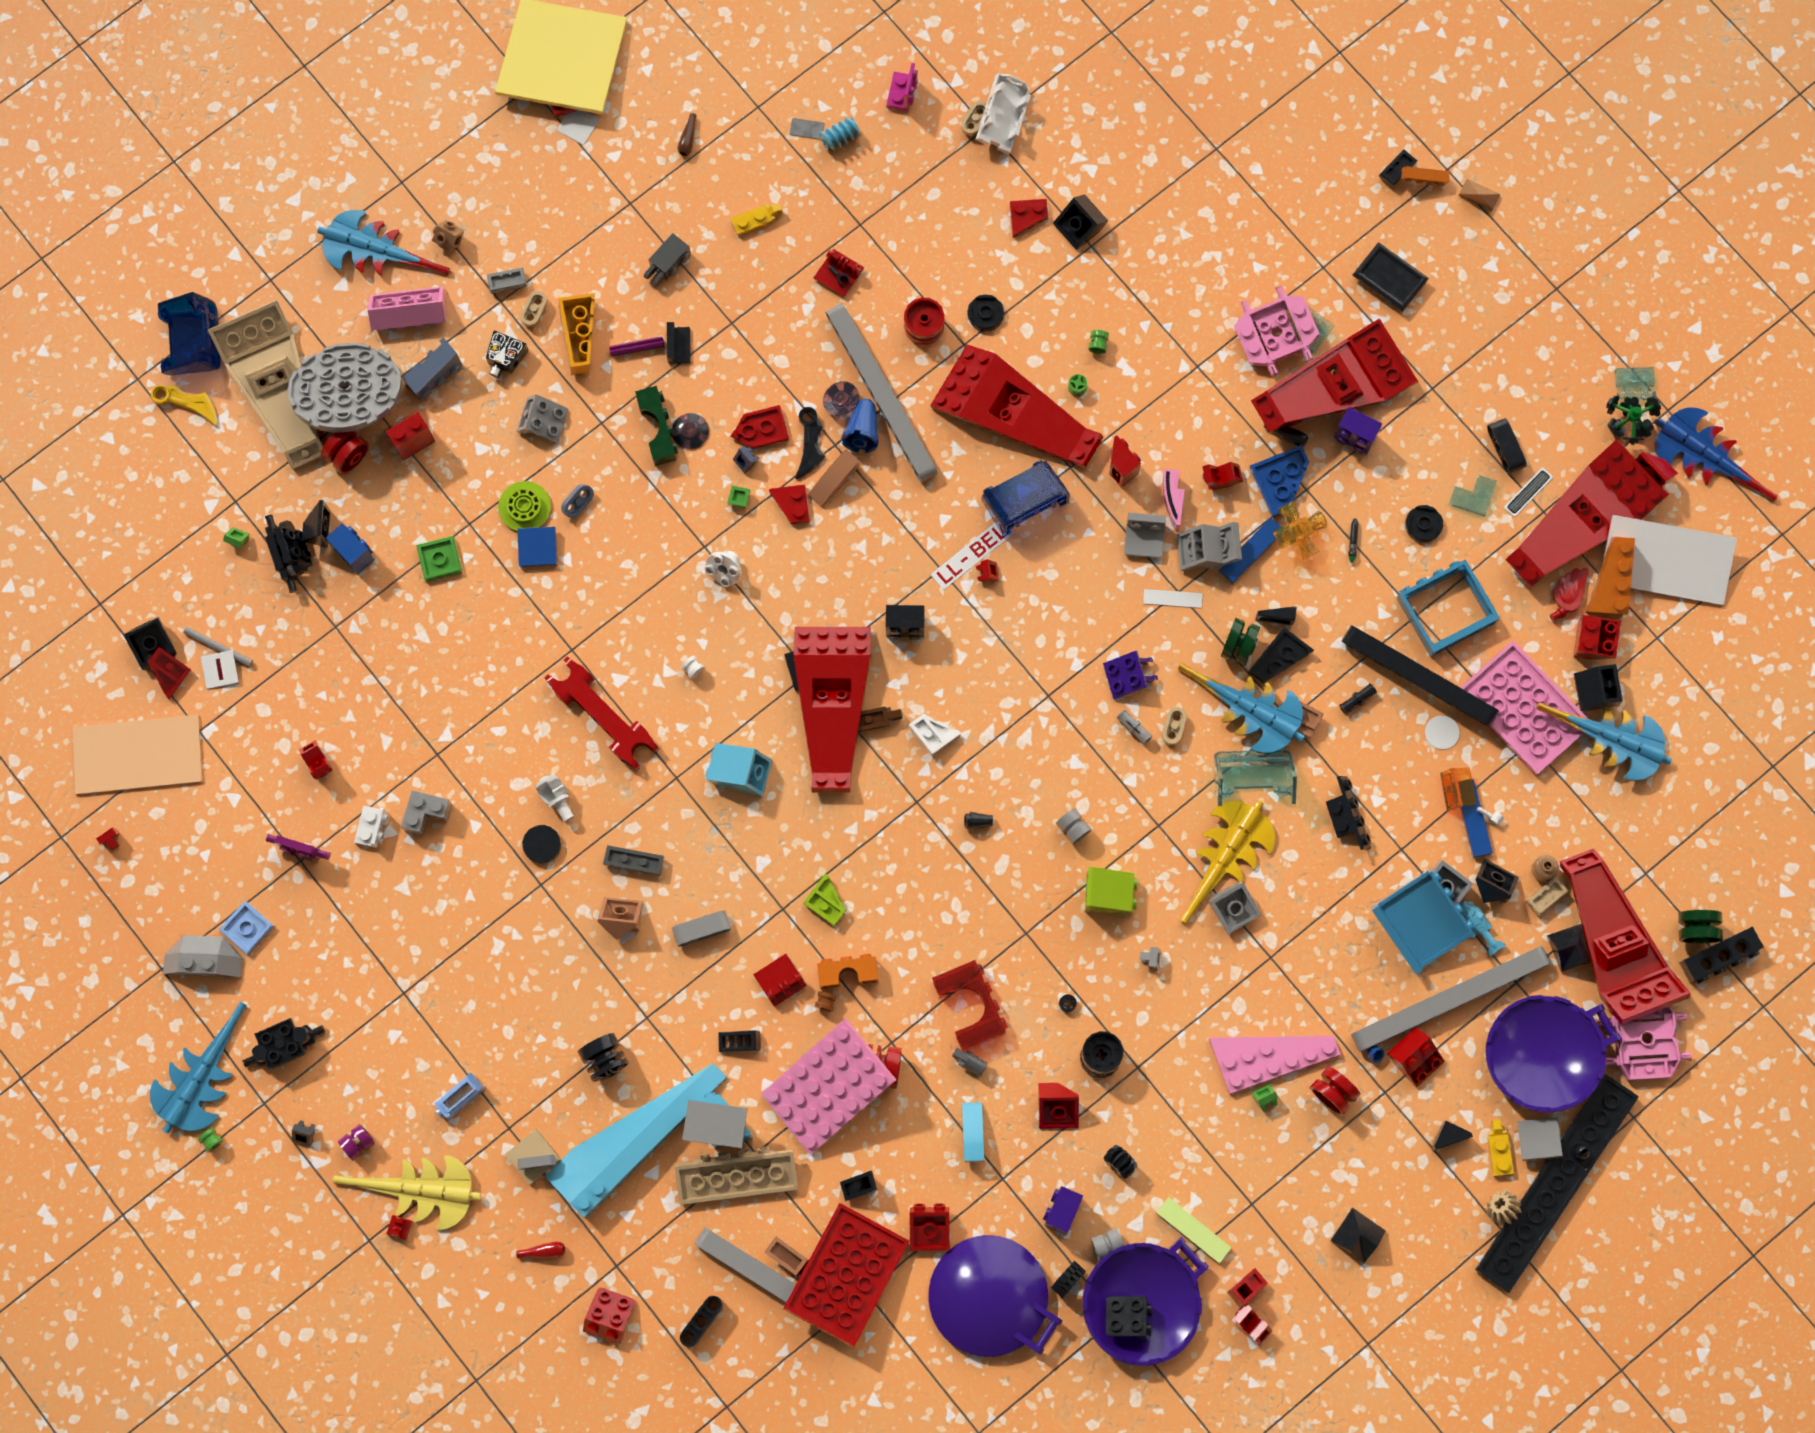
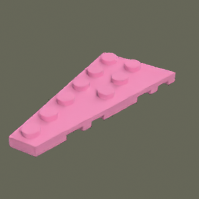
(1260, 1059)

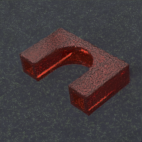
(970, 978)

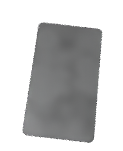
(806, 128)

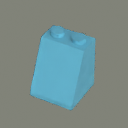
(739, 768)

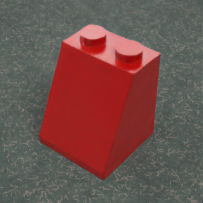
(410, 435)

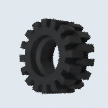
(1068, 1279)

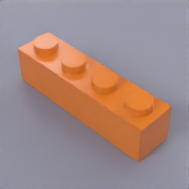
(1425, 175)

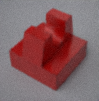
(989, 571)
(109, 838)
(399, 1227)

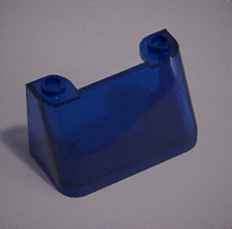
(189, 339)
(1024, 496)

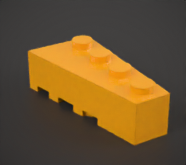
(577, 326)

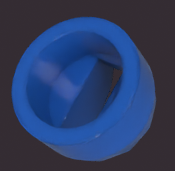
(1375, 1054)

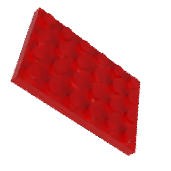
(846, 1275)

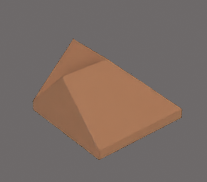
(620, 916)

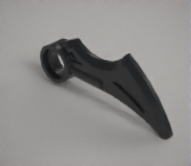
(811, 453)

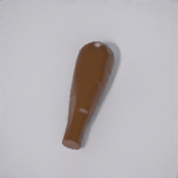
(687, 138)

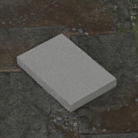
(715, 1124)

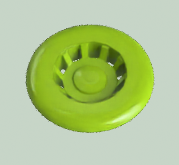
(524, 505)

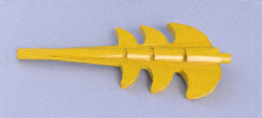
(1245, 826)

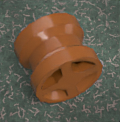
(825, 1001)

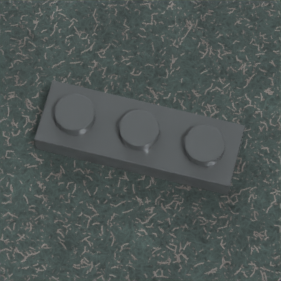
(633, 860)

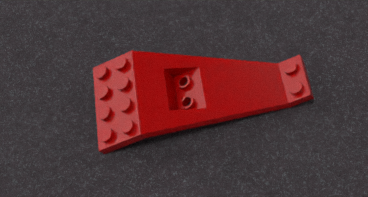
(1365, 363)
(985, 390)
(831, 687)
(1633, 973)

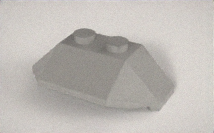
(203, 957)

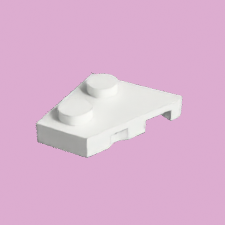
(932, 733)

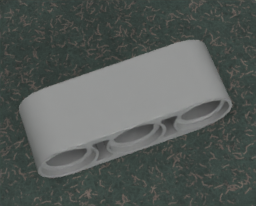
(701, 928)

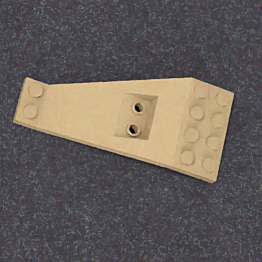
(256, 349)

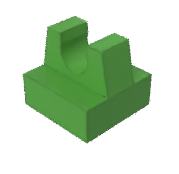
(1265, 1095)

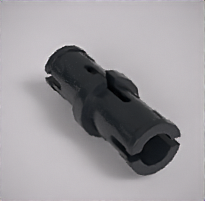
(1358, 699)

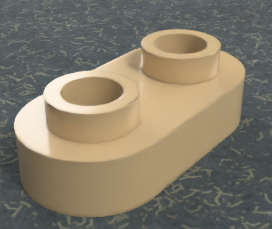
(973, 119)
(533, 309)
(1173, 726)

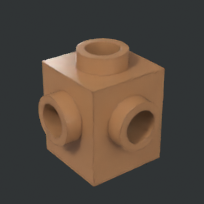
(447, 235)

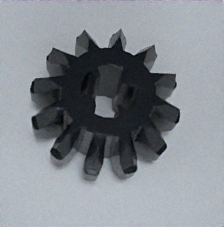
(1120, 1161)

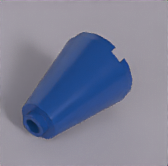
(861, 428)

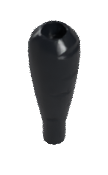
(1292, 435)

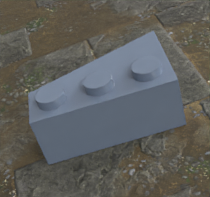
(433, 371)

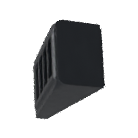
(1279, 615)
(756, 1041)

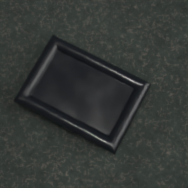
(1390, 276)

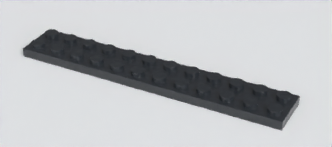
(1556, 1184)

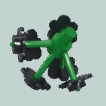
(1633, 412)

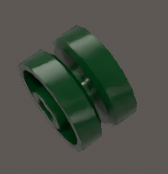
(1240, 641)
(1700, 926)

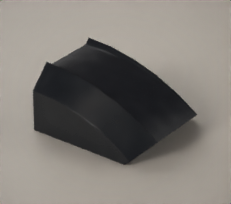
(146, 639)

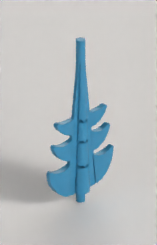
(182, 1106)

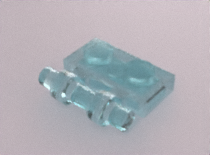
(1635, 378)

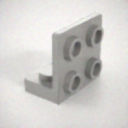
(542, 418)
(1145, 535)

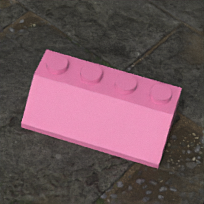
(407, 308)

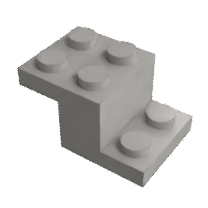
(1209, 546)

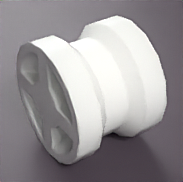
(692, 667)

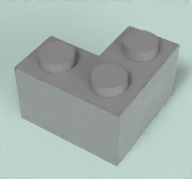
(420, 808)

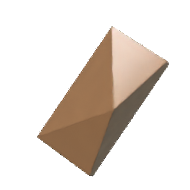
(1479, 194)

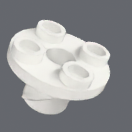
(724, 567)

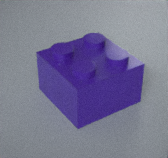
(1357, 431)
(1063, 1210)

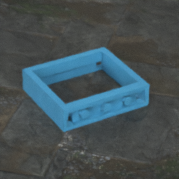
(1439, 576)

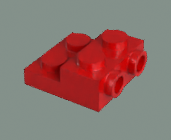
(929, 1227)

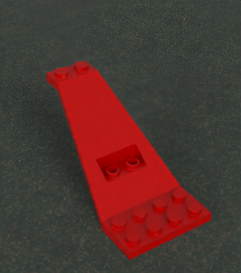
(1609, 486)

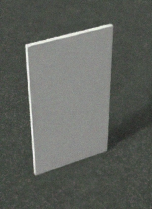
(1677, 559)

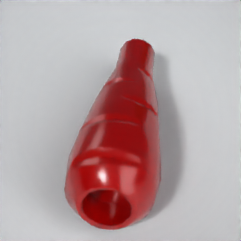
(546, 1250)

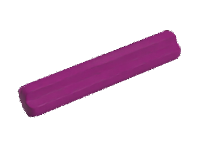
(636, 346)

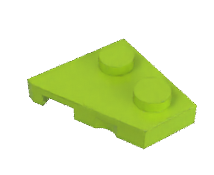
(825, 901)

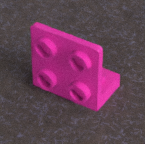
(902, 89)

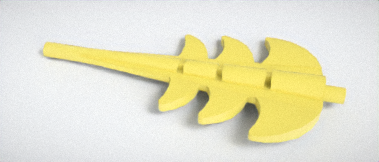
(449, 1193)

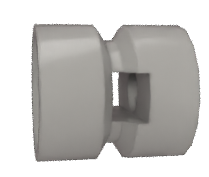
(1073, 826)
(1105, 1244)

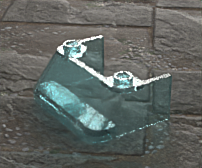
(1254, 770)

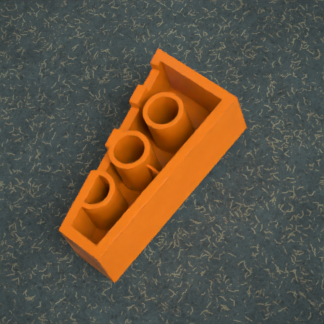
(1614, 578)

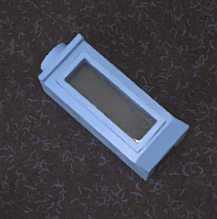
(459, 1096)

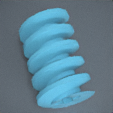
(839, 133)

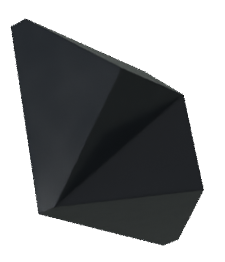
(317, 525)
(1495, 882)
(1569, 947)
(1358, 1235)

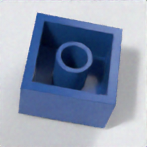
(351, 548)

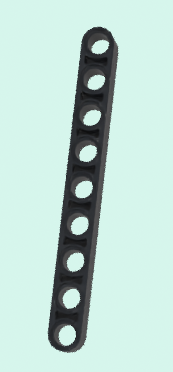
(1420, 676)

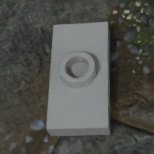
(506, 280)

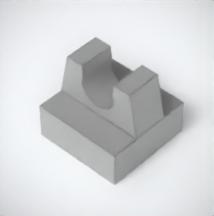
(1151, 957)

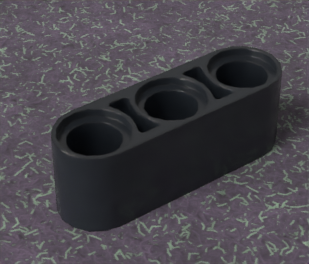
(1506, 445)
(692, 1325)

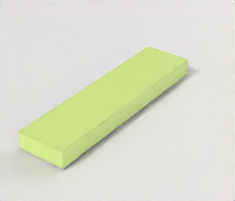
(1193, 1230)

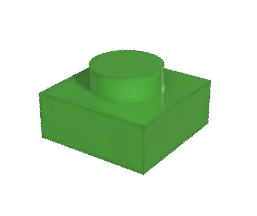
(739, 497)
(236, 537)

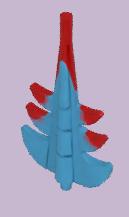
(344, 238)

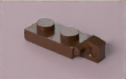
(878, 718)

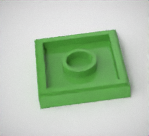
(439, 558)

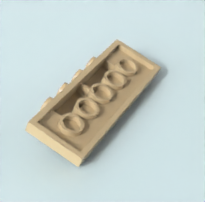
(736, 1175)

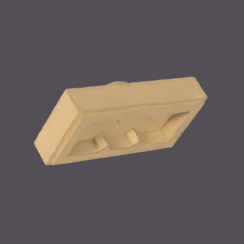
(1547, 896)

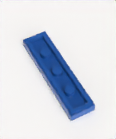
(1251, 551)
(1476, 829)

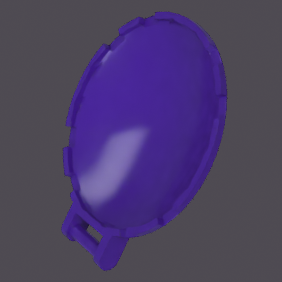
(1548, 1052)
(1169, 1287)
(990, 1297)

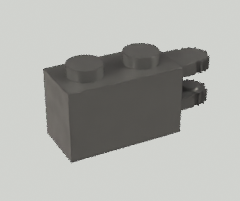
(667, 259)

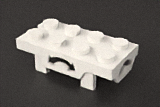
(1004, 112)

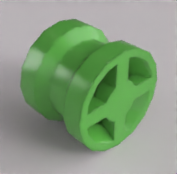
(1077, 380)
(210, 1140)

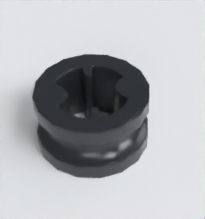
(1068, 1009)

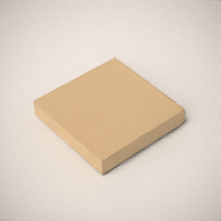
(531, 1146)

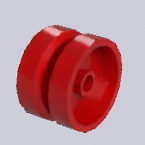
(924, 321)
(344, 450)
(1335, 1090)

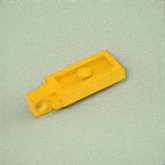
(755, 218)
(1499, 1150)

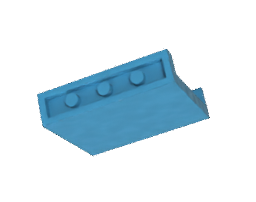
(1423, 920)

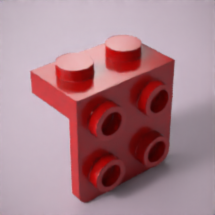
(608, 1315)

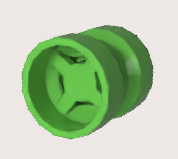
(1098, 342)

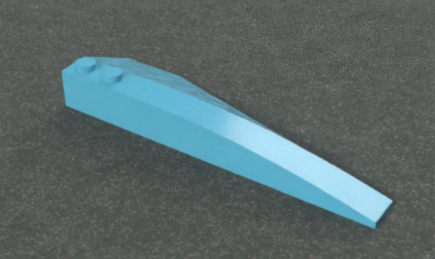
(611, 1156)

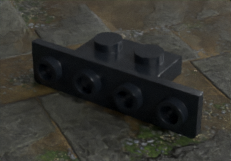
(1346, 815)

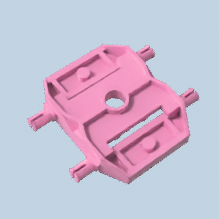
(1272, 317)
(1663, 1042)

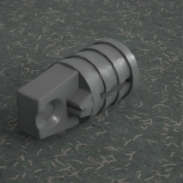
(970, 1062)

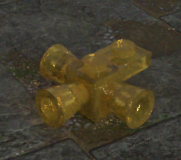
(1299, 529)

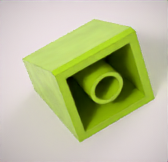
(1110, 891)

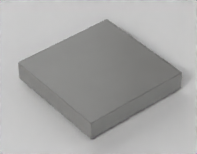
(1540, 1139)

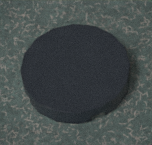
(985, 312)
(1424, 523)
(541, 844)

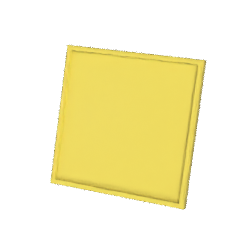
(561, 56)

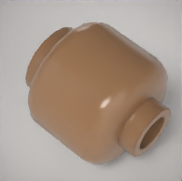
(1540, 872)

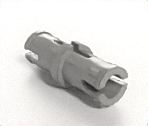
(1134, 727)

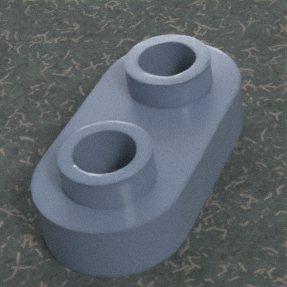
(576, 501)

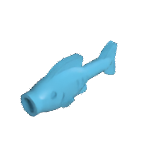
(1482, 926)

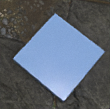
(246, 927)

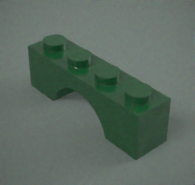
(661, 446)

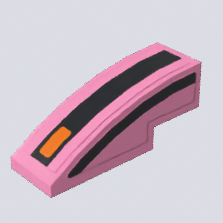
(1173, 497)

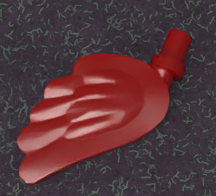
(1569, 592)

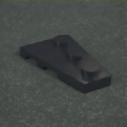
(1280, 655)

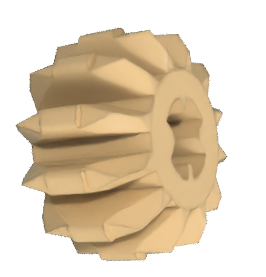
(1503, 1207)

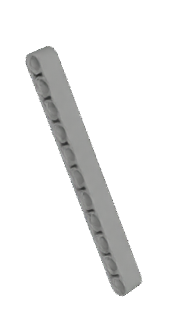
(881, 393)
(1450, 998)

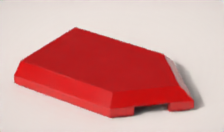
(761, 428)

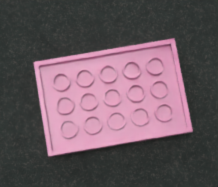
(1514, 688)
(828, 1086)

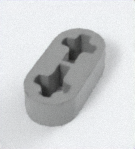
(536, 1162)

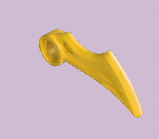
(199, 403)

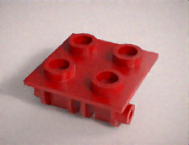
(844, 266)
(780, 980)

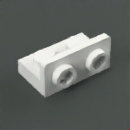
(370, 827)

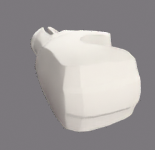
(555, 795)

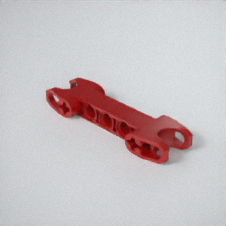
(577, 689)

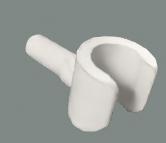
(1495, 818)

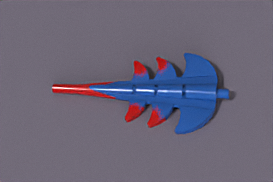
(1681, 436)

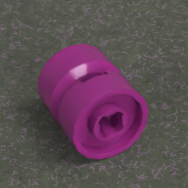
(351, 1147)

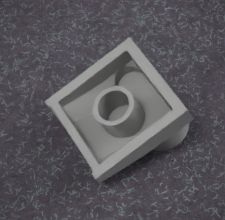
(1234, 907)

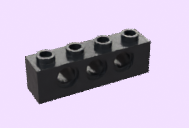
(1747, 938)

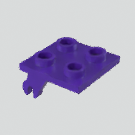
(1126, 674)

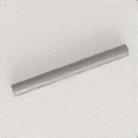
(217, 646)

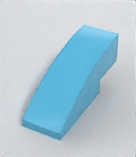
(973, 1132)

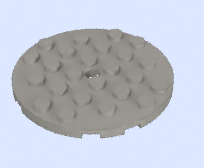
(371, 393)

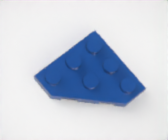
(1280, 477)

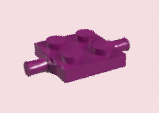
(304, 850)

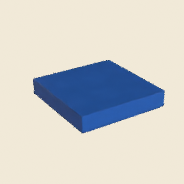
(537, 546)

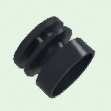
(1108, 1046)
(604, 1060)

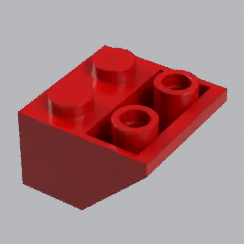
(1124, 463)
(1596, 638)
(1416, 1056)

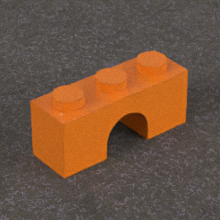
(830, 970)

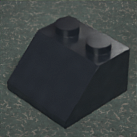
(1080, 221)

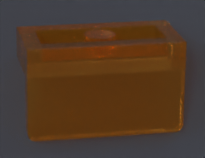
(1458, 788)

